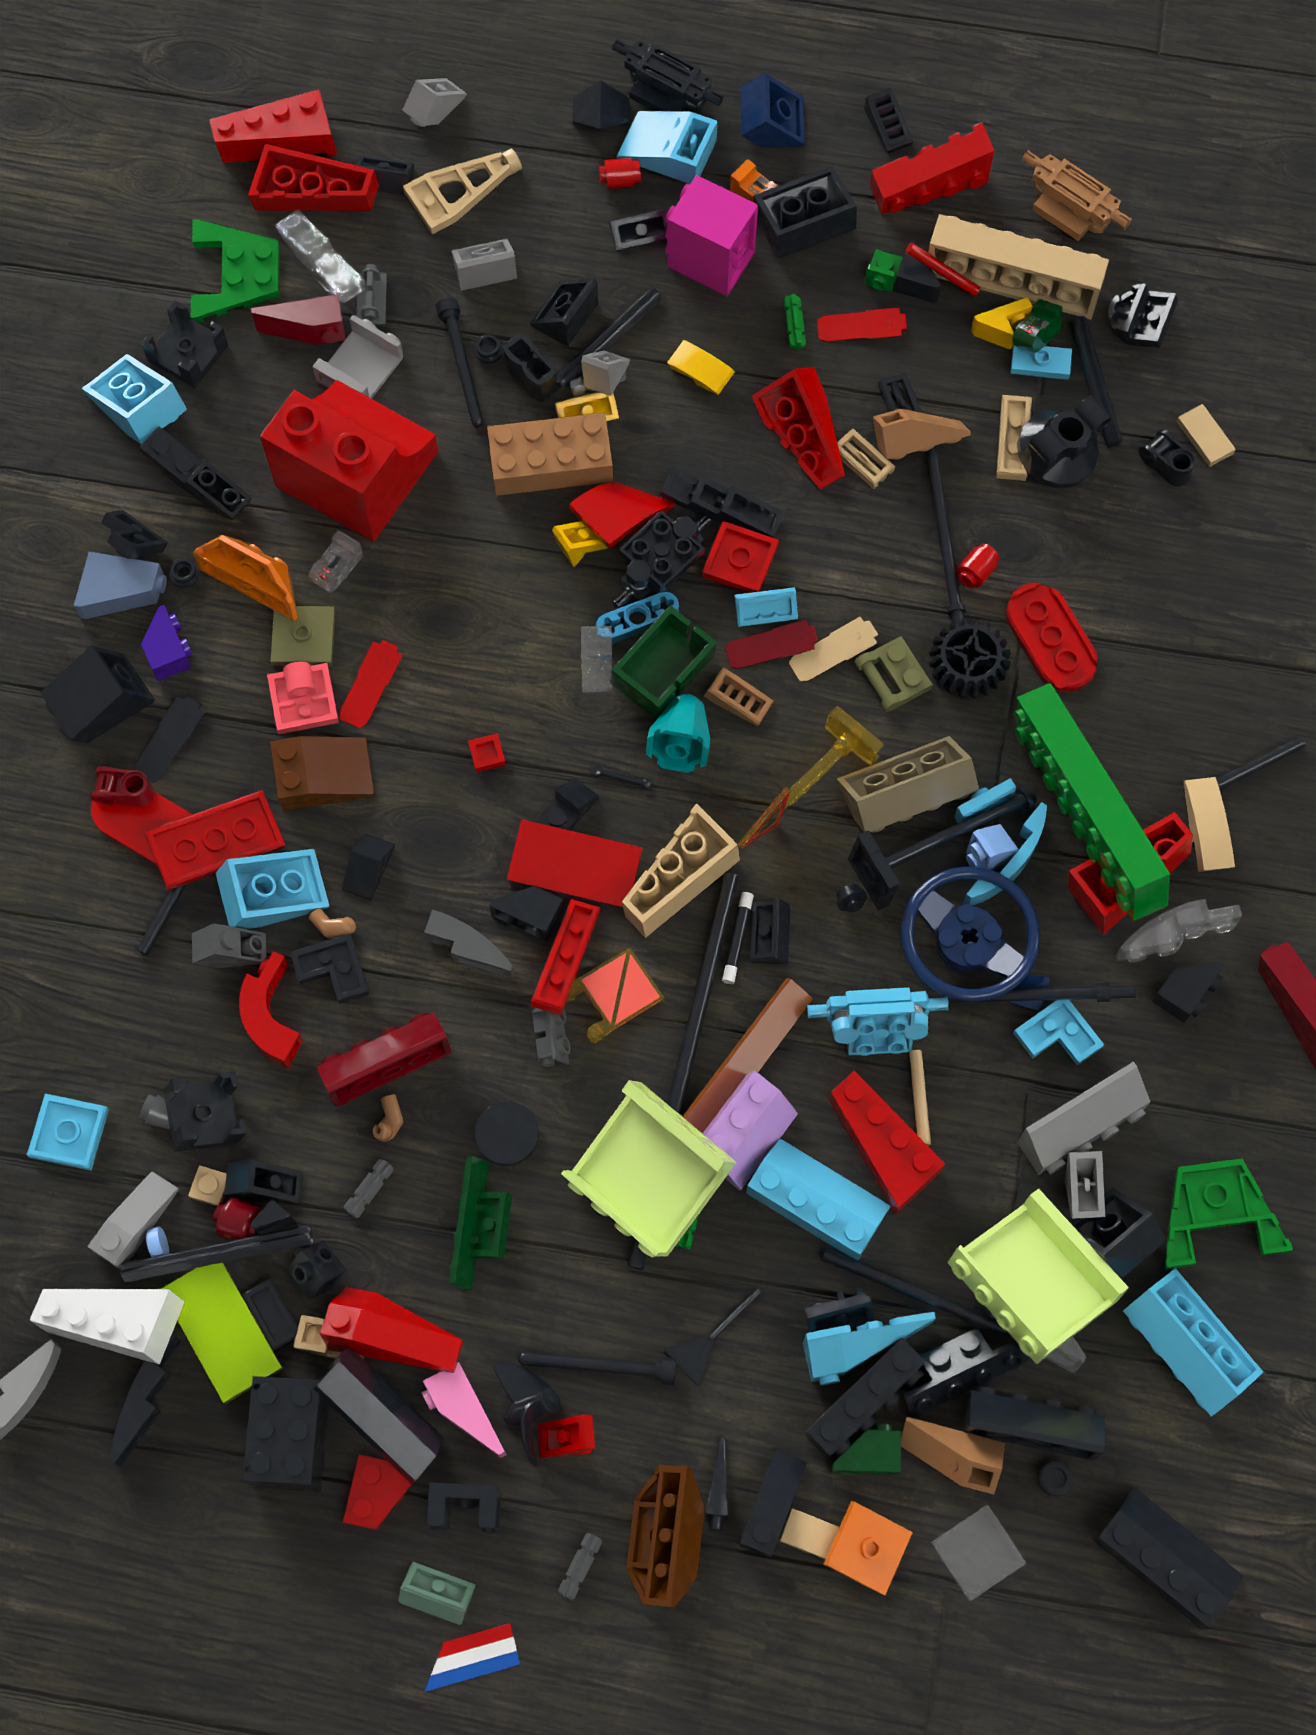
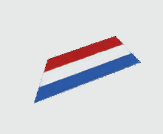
(474, 1656)

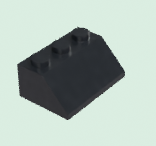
(806, 212)

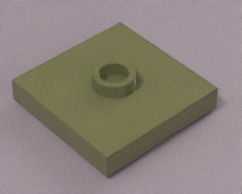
(305, 639)

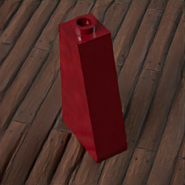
(1293, 991)

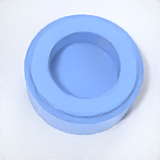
(157, 1242)

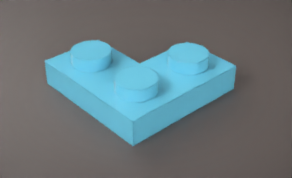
(1062, 1024)

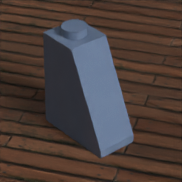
(117, 585)

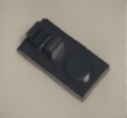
(846, 1311)

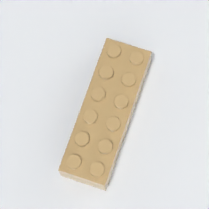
(1019, 265)

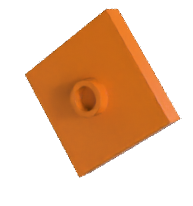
(867, 1548)

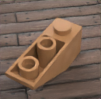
(911, 431)
(956, 1454)

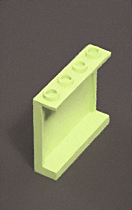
(649, 1171)
(1038, 1276)

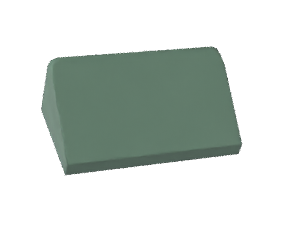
(436, 1593)

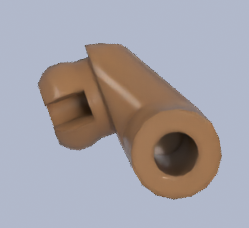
(332, 927)
(392, 1120)

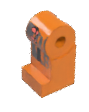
(749, 182)

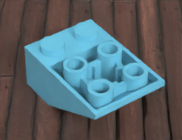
(671, 143)

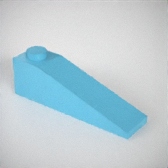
(839, 1351)

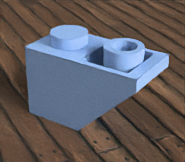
(990, 848)

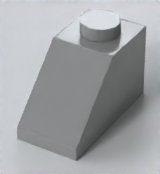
(432, 101)

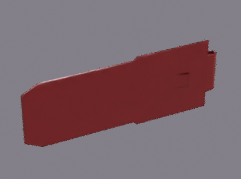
(773, 644)

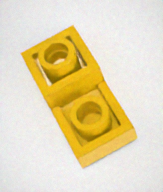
(701, 367)

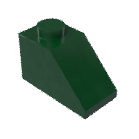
(872, 1453)

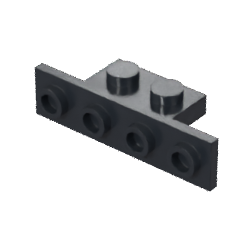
(960, 1367)

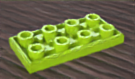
(223, 1331)

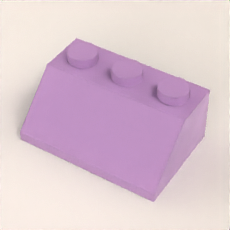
(750, 1125)

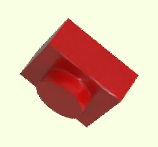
(486, 753)

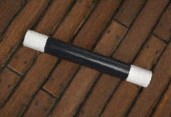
(737, 938)

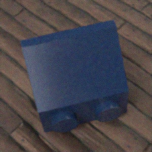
(772, 113)

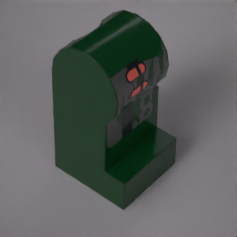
(1039, 326)

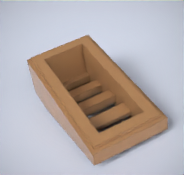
(733, 706)

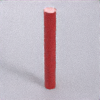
(942, 269)

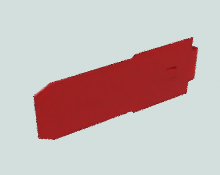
(865, 324)
(371, 680)

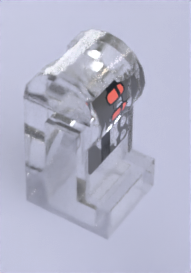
(336, 562)

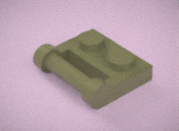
(901, 669)

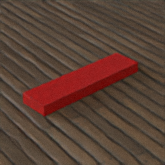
(565, 957)

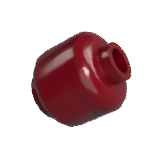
(235, 1219)

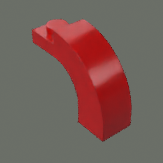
(269, 1036)

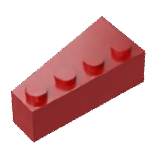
(934, 172)

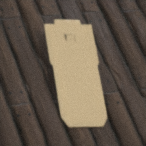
(835, 648)

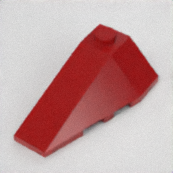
(802, 420)
(387, 1332)

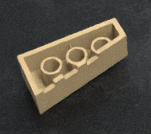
(681, 871)

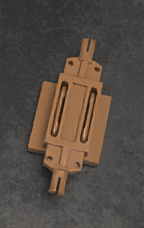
(1072, 197)

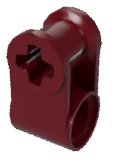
(116, 785)

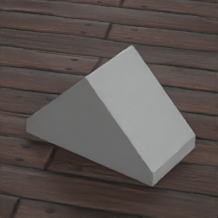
(603, 371)
(1085, 1184)

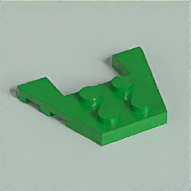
(248, 269)
(1215, 1198)

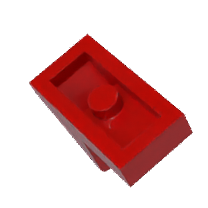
(566, 1437)

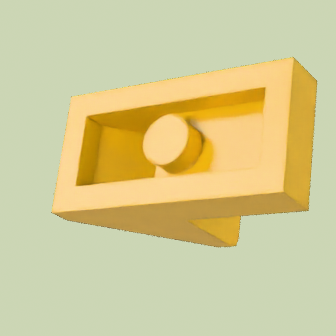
(998, 323)
(576, 540)

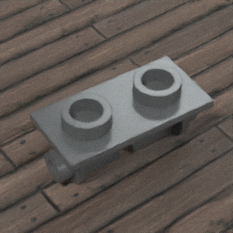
(372, 300)
(555, 1044)

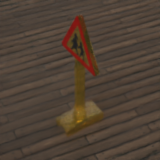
(850, 737)

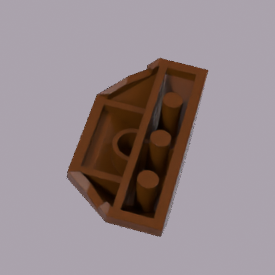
(666, 1536)

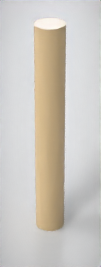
(919, 1095)

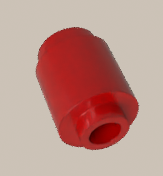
(620, 173)
(977, 566)

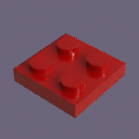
(740, 558)

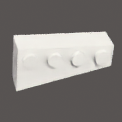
(113, 1319)

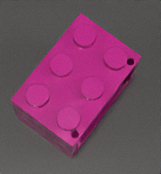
(711, 235)

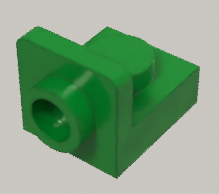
(883, 270)

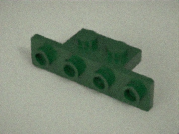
(480, 1225)

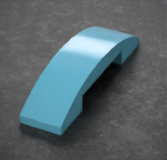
(1031, 833)

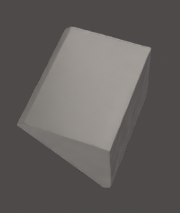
(485, 264)

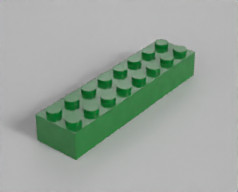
(1092, 803)

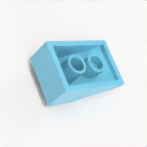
(135, 398)
(271, 888)

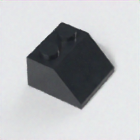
(1123, 1235)

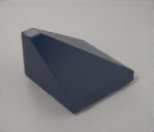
(1032, 981)

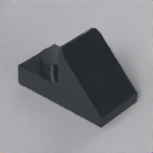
(569, 806)

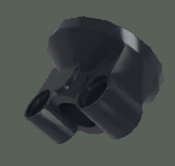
(1052, 457)

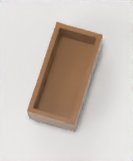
(550, 454)

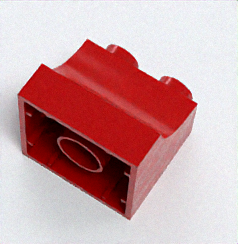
(347, 456)

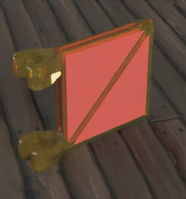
(618, 991)

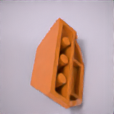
(249, 572)

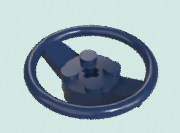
(950, 923)

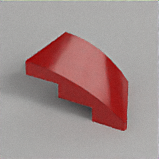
(617, 510)

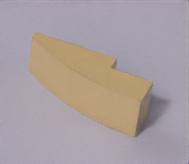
(1208, 825)

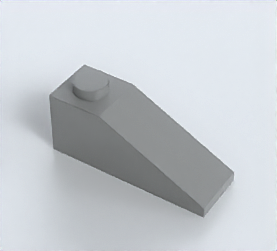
(130, 1221)

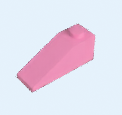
(459, 1404)

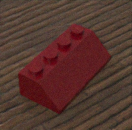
(384, 1059)

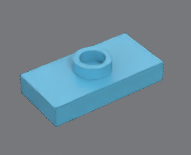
(1048, 362)
(766, 607)
(985, 799)

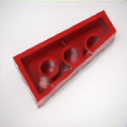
(289, 123)
(310, 183)
(1173, 845)
(885, 1142)

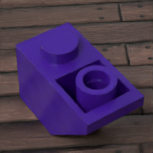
(163, 648)

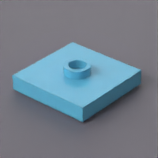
(68, 1132)

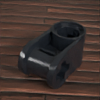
(1164, 454)

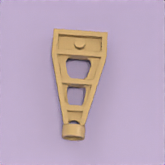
(431, 204)

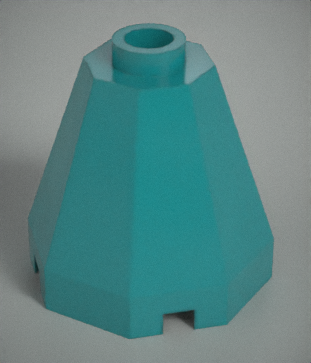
(680, 735)

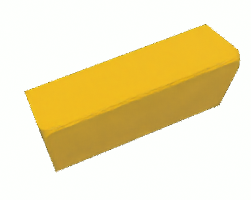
(588, 404)

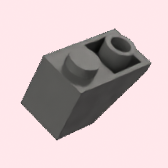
(228, 946)

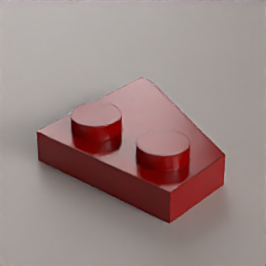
(374, 1492)

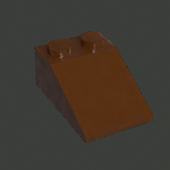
(321, 770)

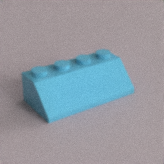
(817, 1199)
(1193, 1342)

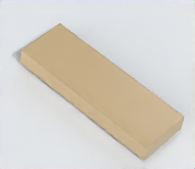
(1013, 416)

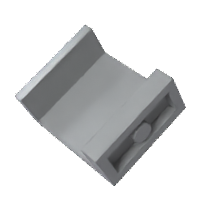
(362, 359)

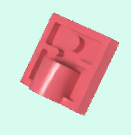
(302, 697)

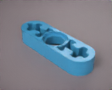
(654, 601)

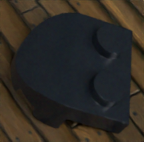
(1142, 315)

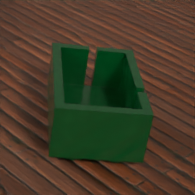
(663, 662)

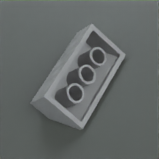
(1085, 1119)

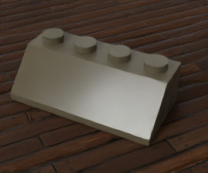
(909, 784)

